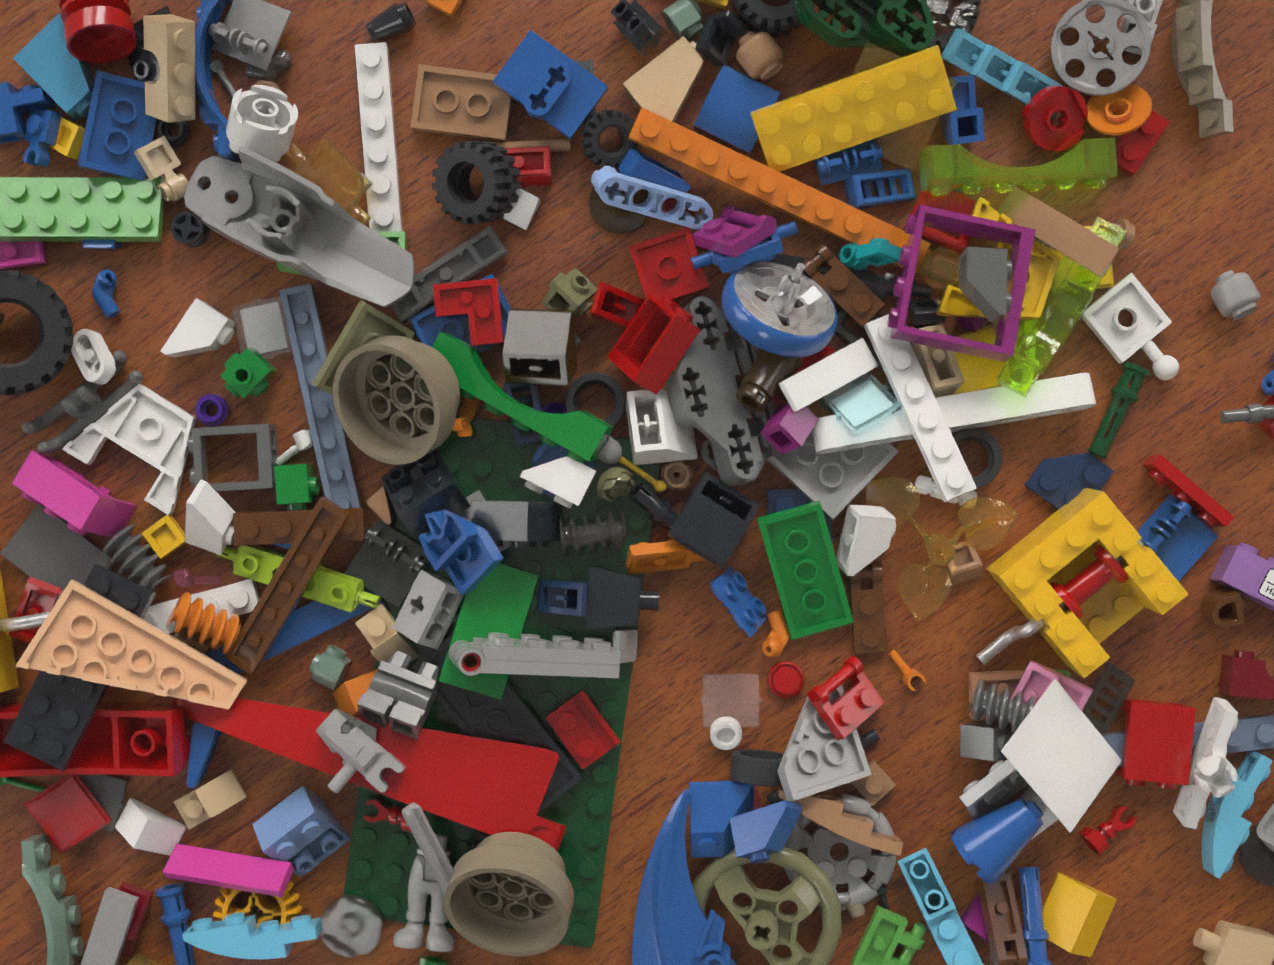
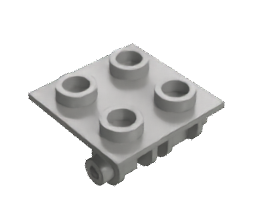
(250, 31)

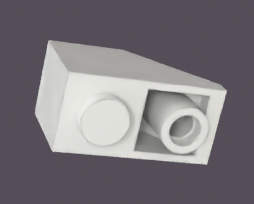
(562, 477)

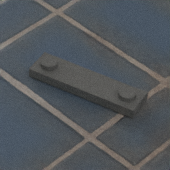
(455, 266)

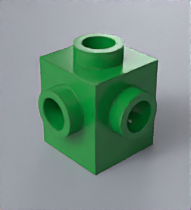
(258, 371)

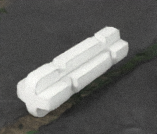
(926, 485)

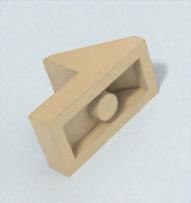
(384, 639)
(210, 799)

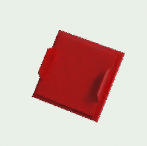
(68, 812)

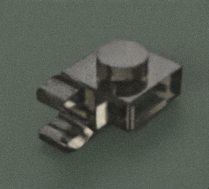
(949, 16)

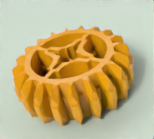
(271, 909)

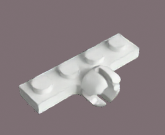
(1209, 767)

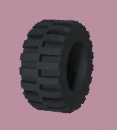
(55, 332)

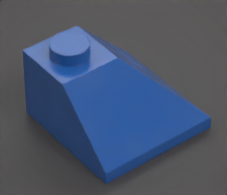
(710, 813)

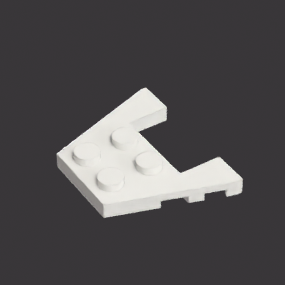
(149, 429)

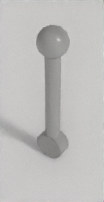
(218, 68)

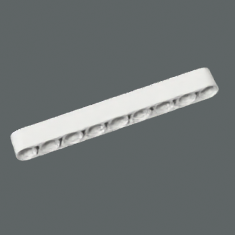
(966, 412)

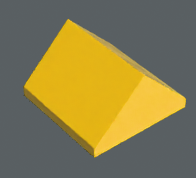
(1075, 914)

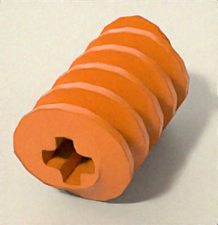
(205, 622)

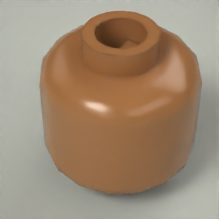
(759, 55)

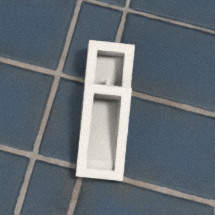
(828, 375)

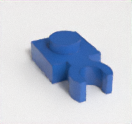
(41, 132)

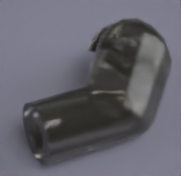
(278, 67)

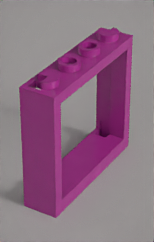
(1022, 243)

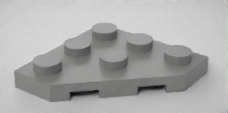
(832, 476)
(815, 757)

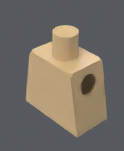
(1235, 945)

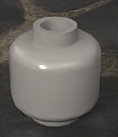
(1235, 295)

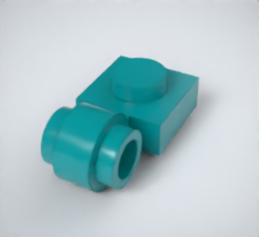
(877, 253)

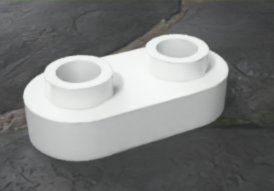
(93, 356)

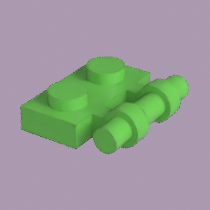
(882, 938)

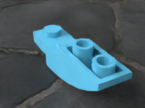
(1223, 825)
(938, 909)
(240, 937)

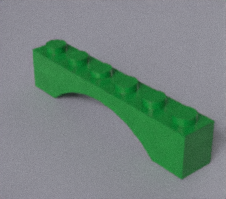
(576, 431)

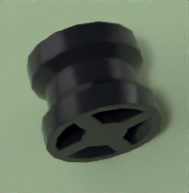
(184, 225)

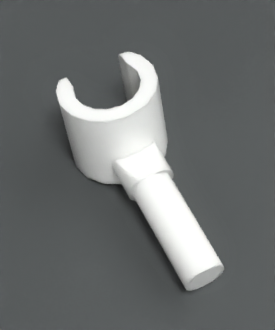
(303, 442)

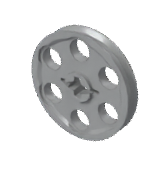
(1108, 30)

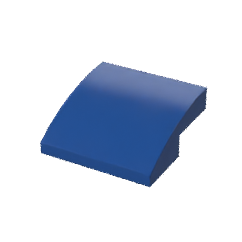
(730, 105)

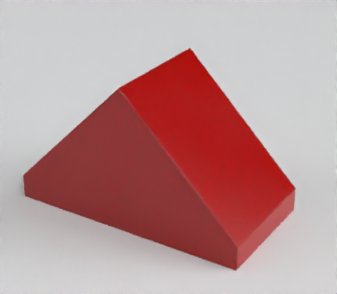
(614, 305)

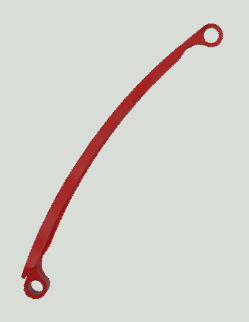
(449, 774)

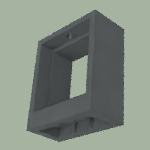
(266, 449)

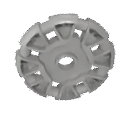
(857, 859)

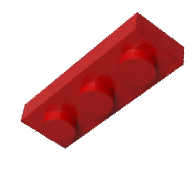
(1186, 490)

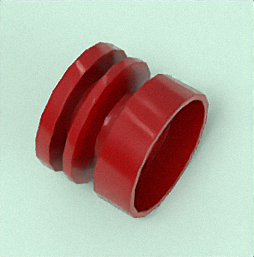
(98, 29)

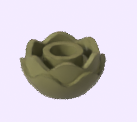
(614, 483)

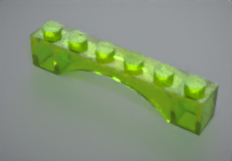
(953, 168)

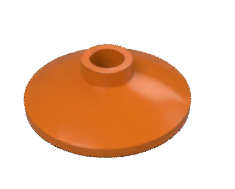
(1119, 111)

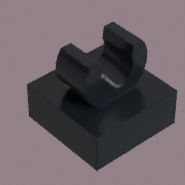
(924, 312)

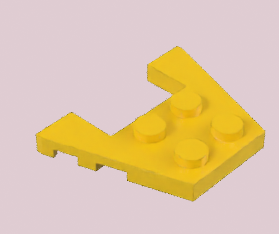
(1039, 279)

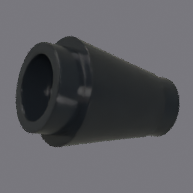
(391, 22)

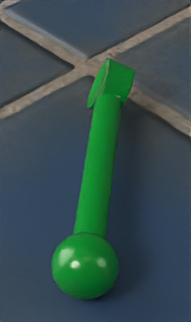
(7, 780)

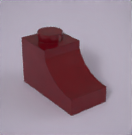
(1245, 676)

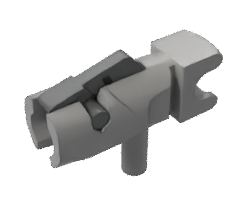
(358, 747)

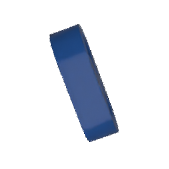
(541, 85)

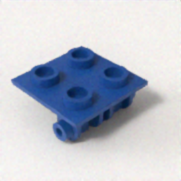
(849, 161)
(1176, 536)
(746, 609)

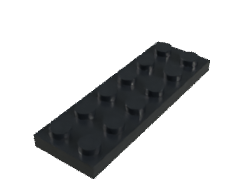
(62, 705)
(501, 721)

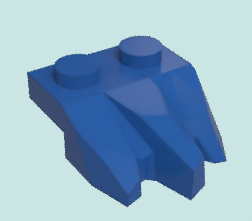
(460, 549)

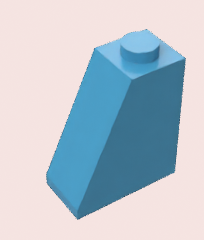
(56, 71)

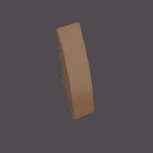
(1060, 232)
(829, 813)

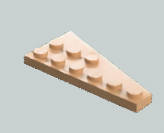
(113, 647)

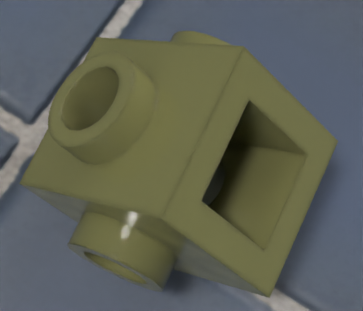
(570, 293)

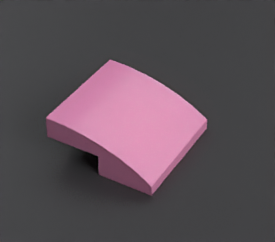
(1039, 677)

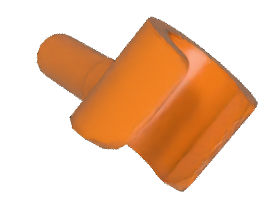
(908, 673)

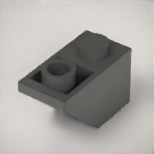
(984, 280)
(984, 741)

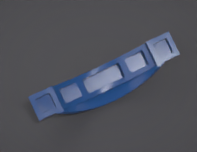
(207, 14)

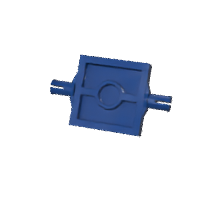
(761, 252)

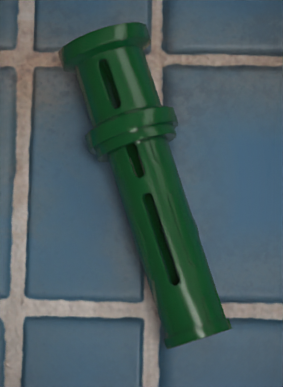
(1120, 392)

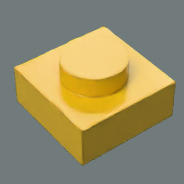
(69, 138)
(165, 536)

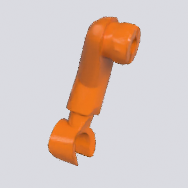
(466, 414)

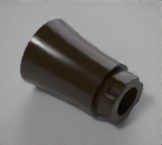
(763, 379)

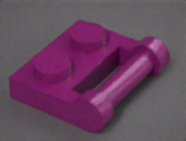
(731, 239)

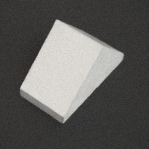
(149, 828)

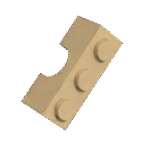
(173, 44)

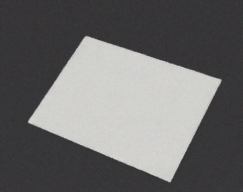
(1061, 755)

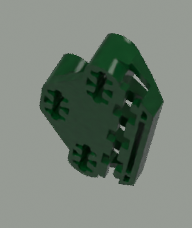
(866, 23)

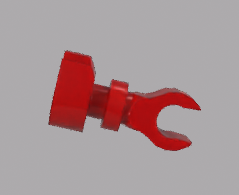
(386, 812)
(1098, 839)

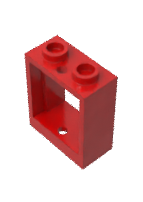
(641, 335)

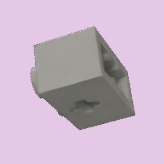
(428, 610)

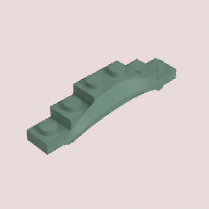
(58, 911)

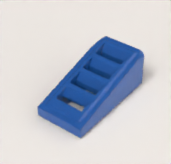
(648, 169)
(859, 190)
(202, 748)

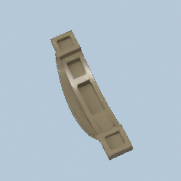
(1196, 67)

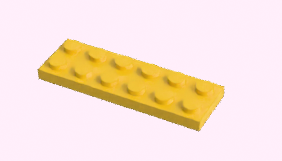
(854, 109)

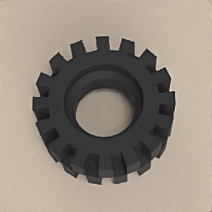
(592, 133)

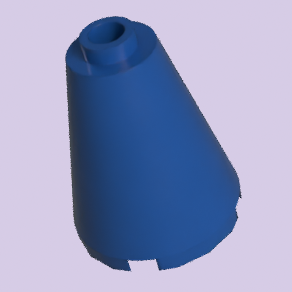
(998, 837)

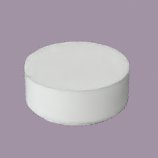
(726, 733)

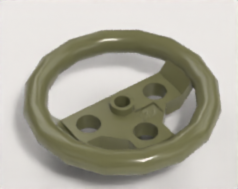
(763, 919)

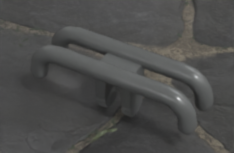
(82, 404)

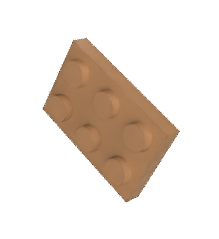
(460, 104)

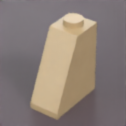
(666, 80)

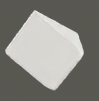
(523, 209)

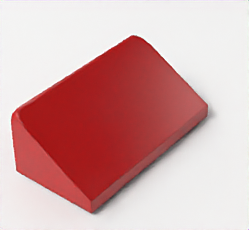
(533, 165)

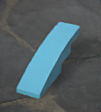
(995, 67)

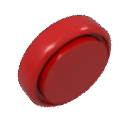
(786, 679)

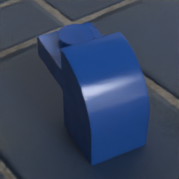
(16, 104)
(966, 122)

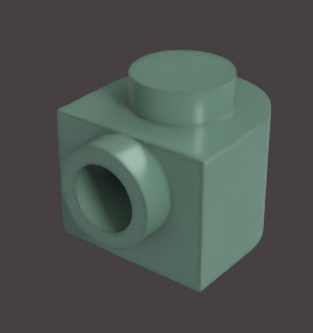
(684, 19)
(330, 667)

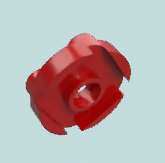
(1039, 112)

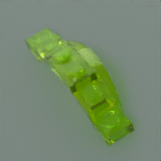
(1065, 304)

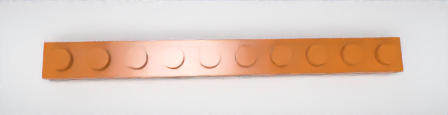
(764, 183)

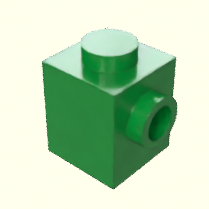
(295, 485)

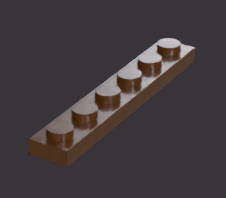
(288, 585)

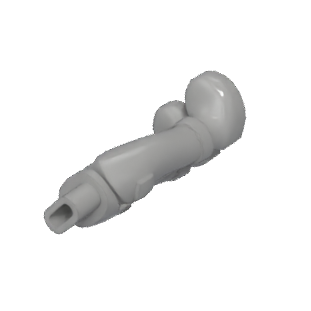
(420, 885)

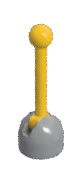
(612, 453)

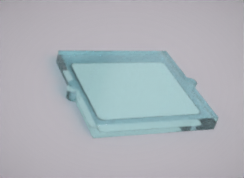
(862, 403)

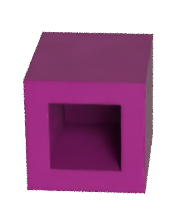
(789, 429)

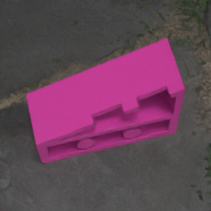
(71, 496)

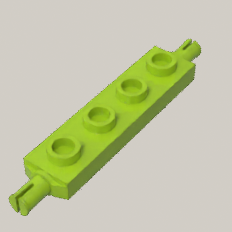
(325, 587)

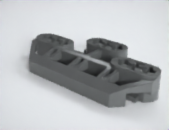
(709, 375)

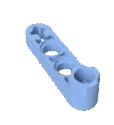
(656, 196)

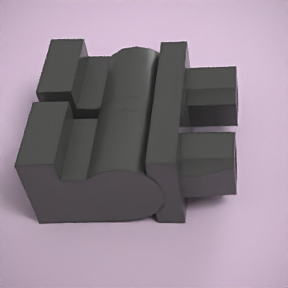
(400, 695)

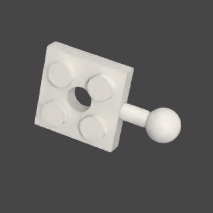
(1146, 324)

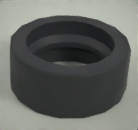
(601, 379)
(993, 451)
(756, 767)

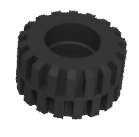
(767, 17)
(454, 185)

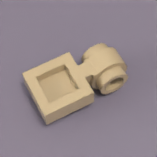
(160, 160)

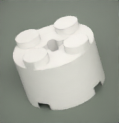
(261, 122)

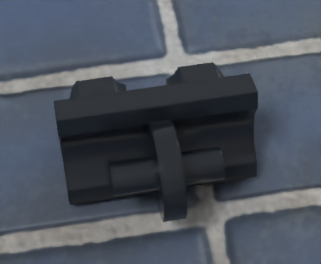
(637, 25)

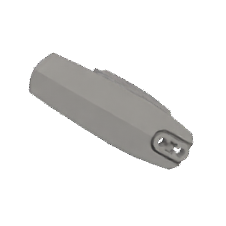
(298, 227)

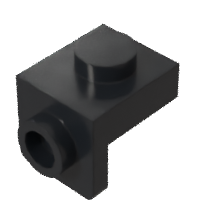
(718, 36)

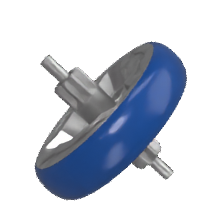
(763, 322)

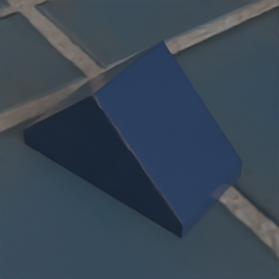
(563, 597)

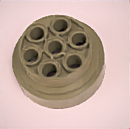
(396, 398)
(510, 895)

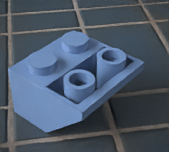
(300, 831)

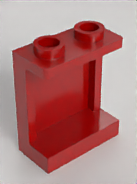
(1157, 743)

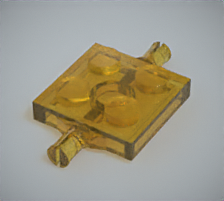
(334, 175)

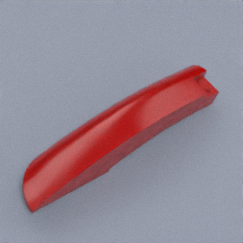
(119, 741)

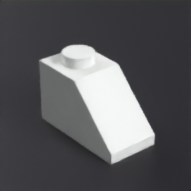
(199, 331)
(208, 520)
(864, 537)

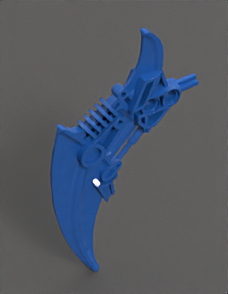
(668, 915)

